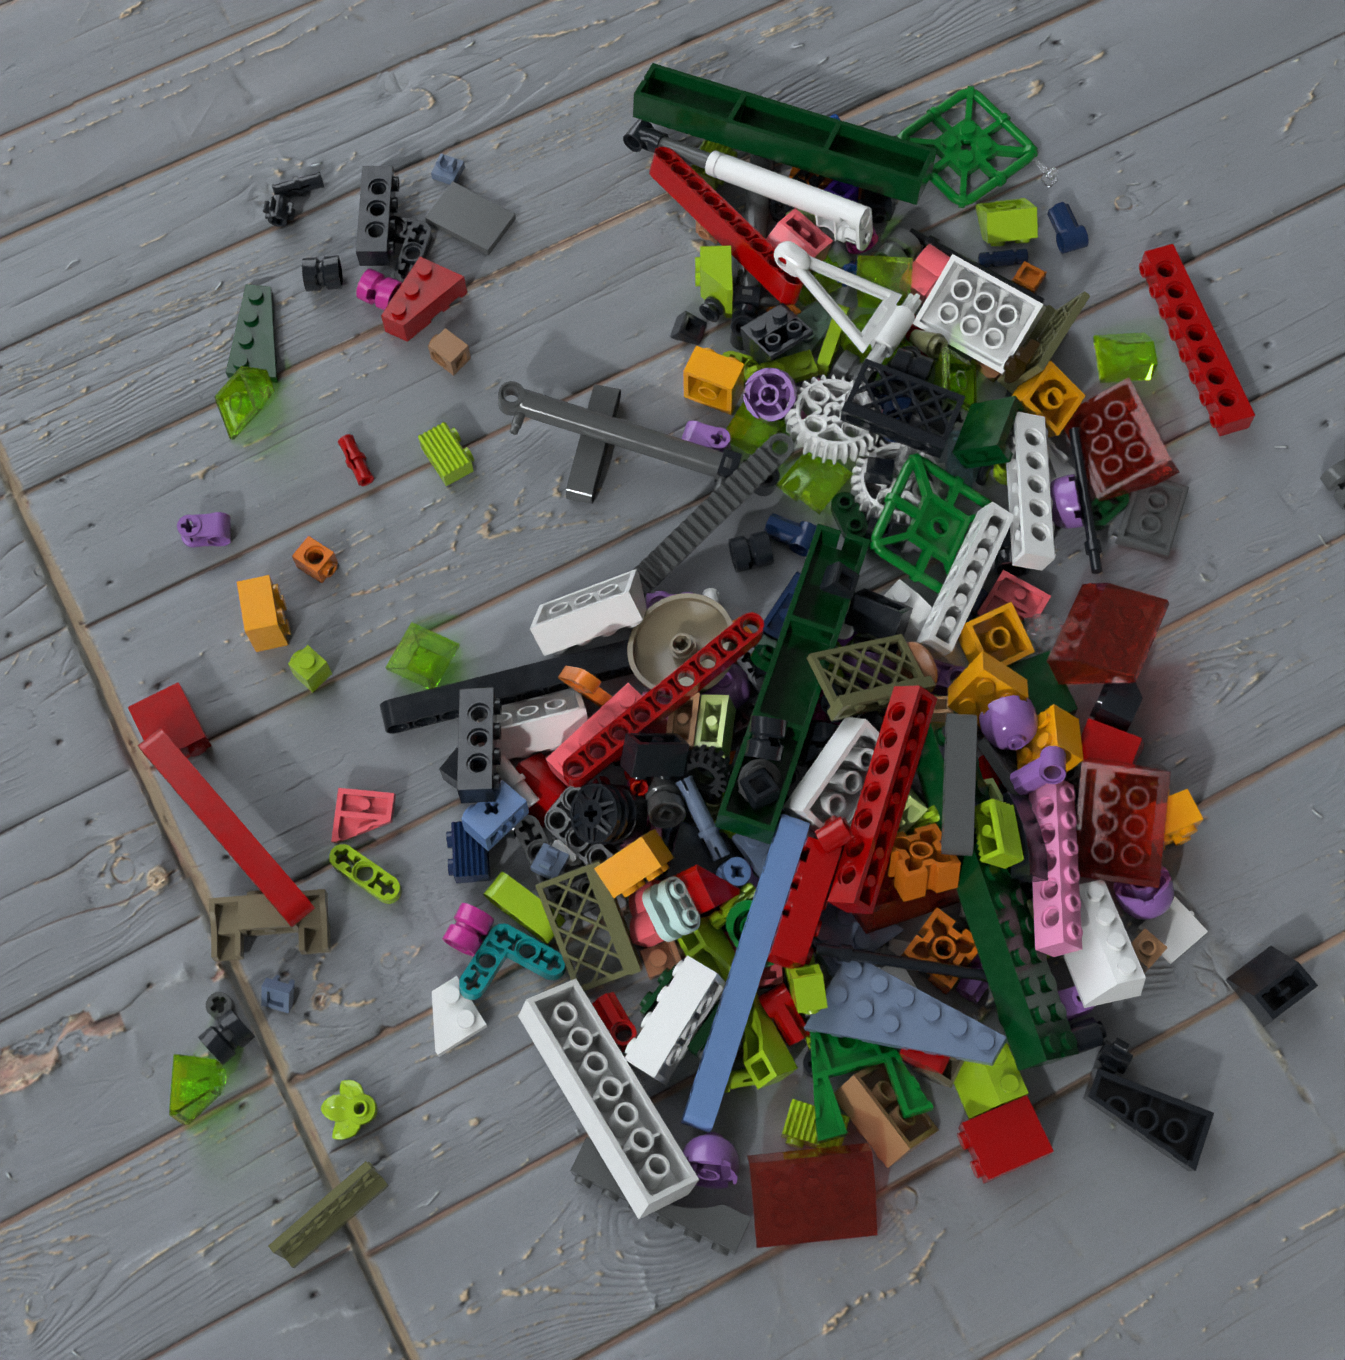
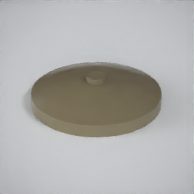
(674, 633)

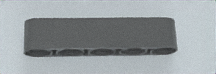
(591, 452)
(959, 784)

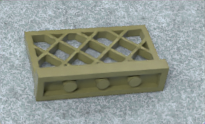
(1049, 333)
(870, 699)
(614, 922)
(329, 1215)

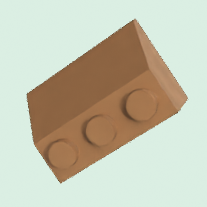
(877, 1115)

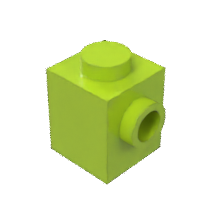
(309, 668)

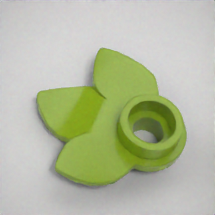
(345, 1110)

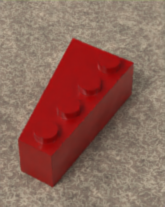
(803, 906)

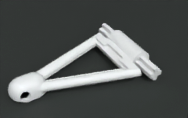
(887, 323)

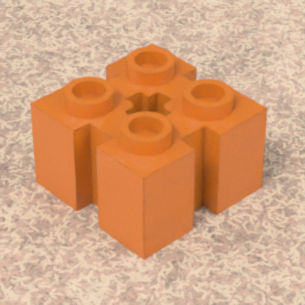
(920, 865)
(939, 933)

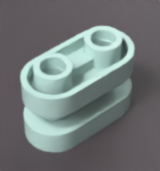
(671, 909)

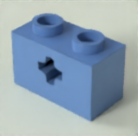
(493, 820)

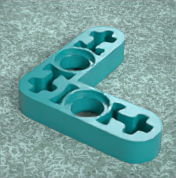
(501, 952)

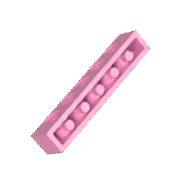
(1058, 899)

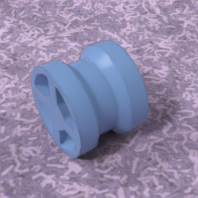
(728, 869)

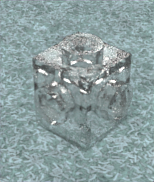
(1043, 631)

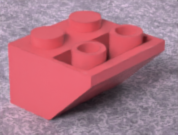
(803, 232)

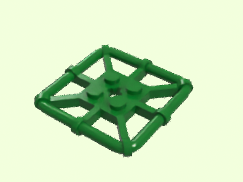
(981, 144)
(928, 512)

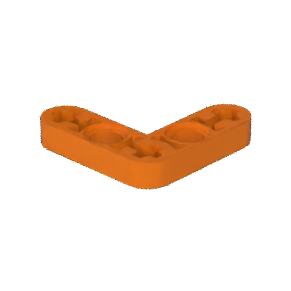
(585, 684)

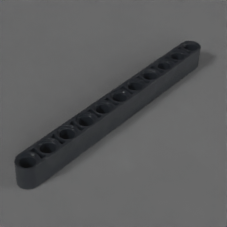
(510, 685)

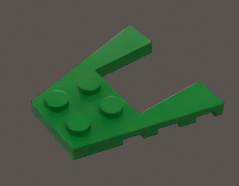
(838, 1056)

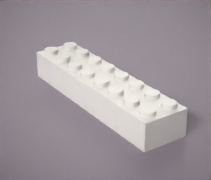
(608, 1098)

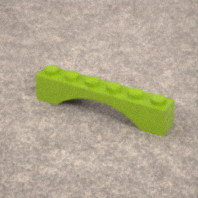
(763, 1047)

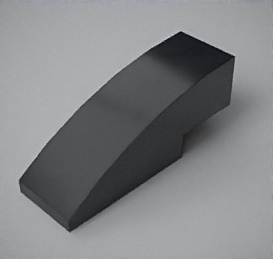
(1034, 866)

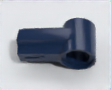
(1068, 233)
(795, 535)

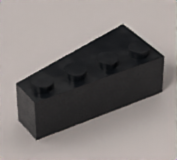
(1155, 1117)

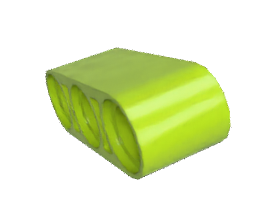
(521, 906)

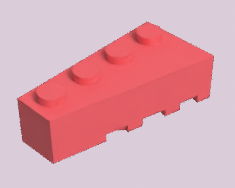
(606, 714)

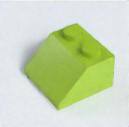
(1007, 221)
(714, 275)
(989, 1087)

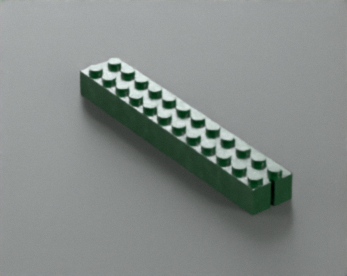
(784, 133)
(790, 684)
(1003, 935)

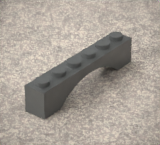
(716, 1224)

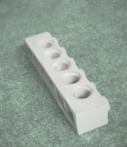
(1030, 493)
(965, 580)

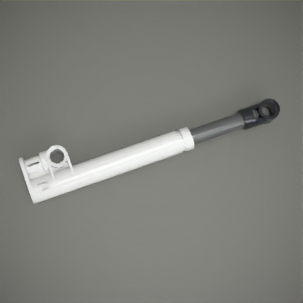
(834, 215)

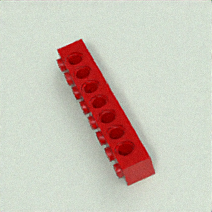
(1197, 325)
(883, 799)

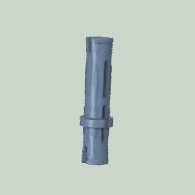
(702, 818)

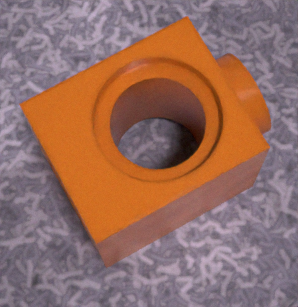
(312, 550)

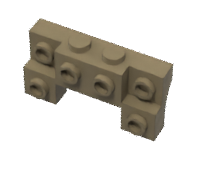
(254, 915)

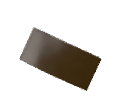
(1016, 365)

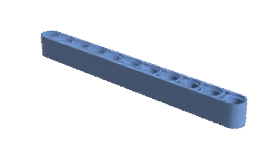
(745, 973)

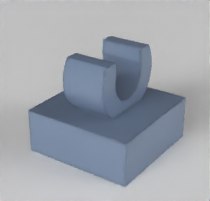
(447, 169)
(549, 862)
(277, 994)

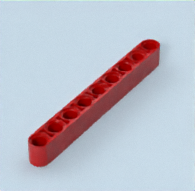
(724, 224)
(669, 686)
(226, 827)

